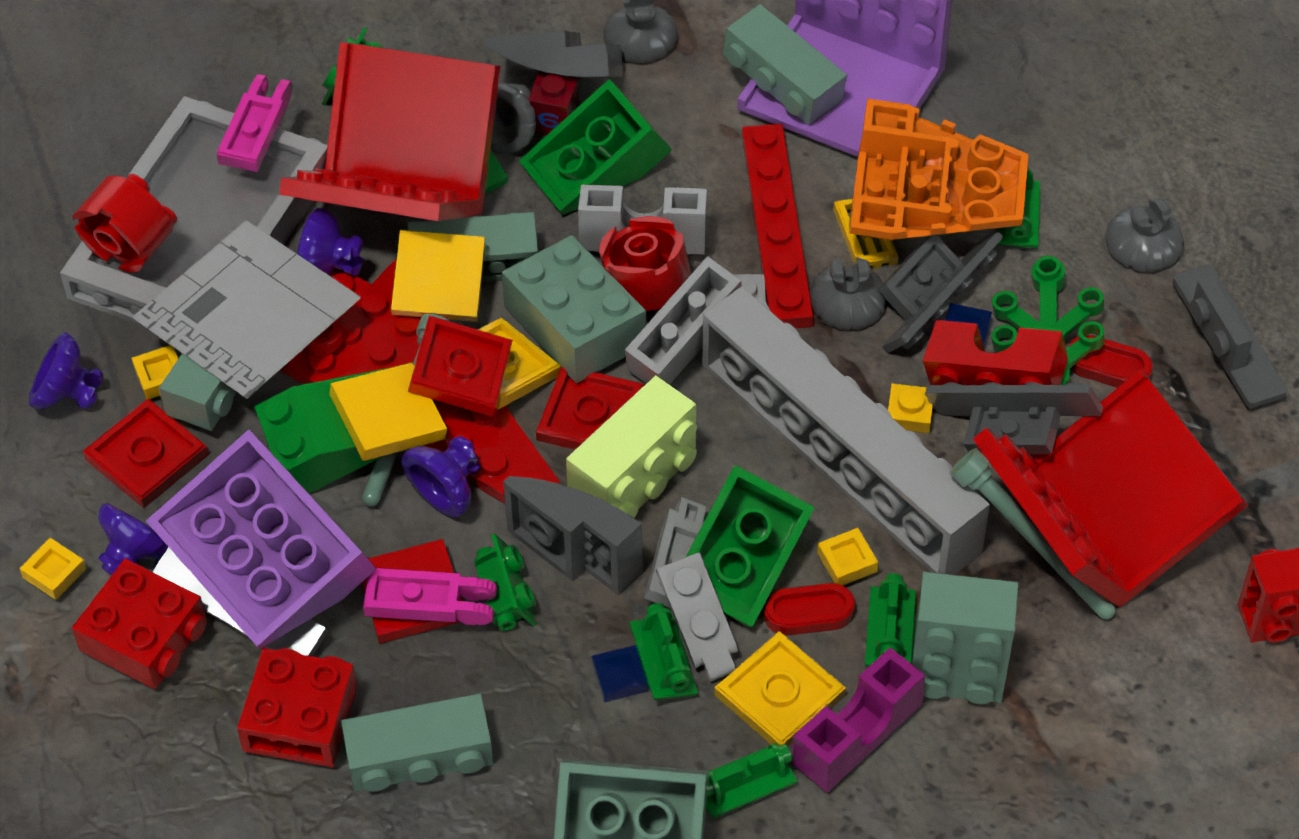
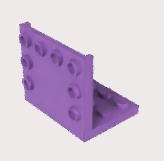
(882, 45)

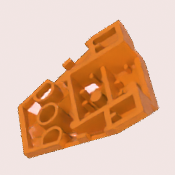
(931, 179)

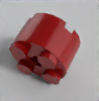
(124, 221)
(646, 259)

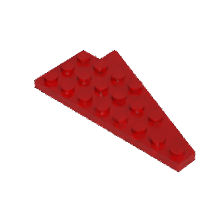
(382, 340)

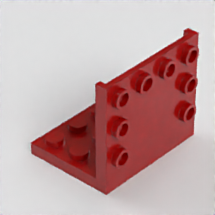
(405, 135)
(1119, 490)

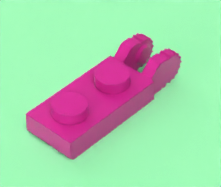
(254, 125)
(428, 596)

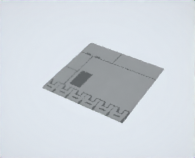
(246, 308)

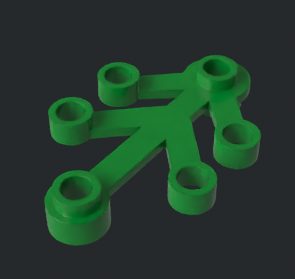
(1048, 285)

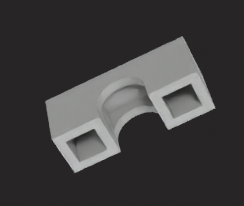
(604, 208)

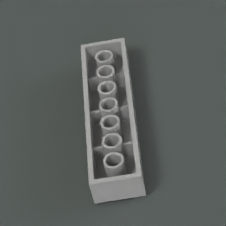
(844, 433)

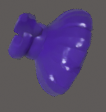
(326, 248)
(63, 376)
(442, 475)
(127, 539)

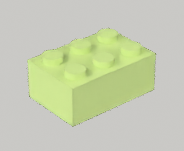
(637, 448)

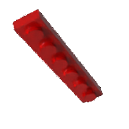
(777, 224)

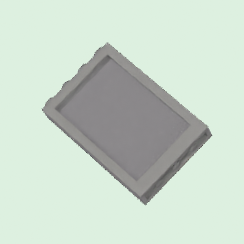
(207, 202)

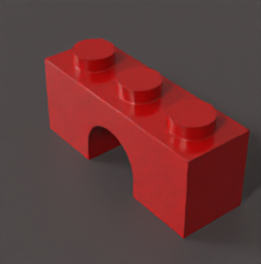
(959, 357)

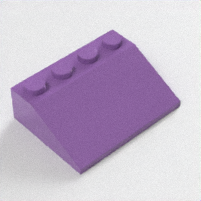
(260, 542)

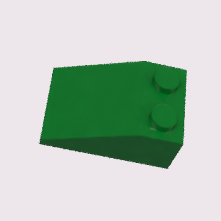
(597, 144)
(310, 434)
(749, 541)

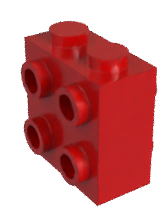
(1271, 596)
(140, 624)
(297, 706)

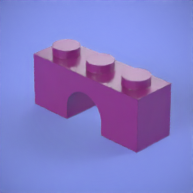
(838, 742)

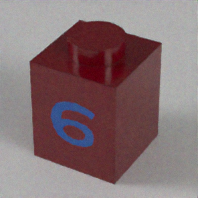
(553, 100)

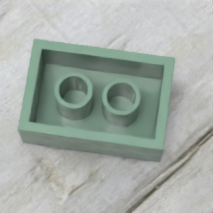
(573, 307)
(964, 636)
(629, 801)

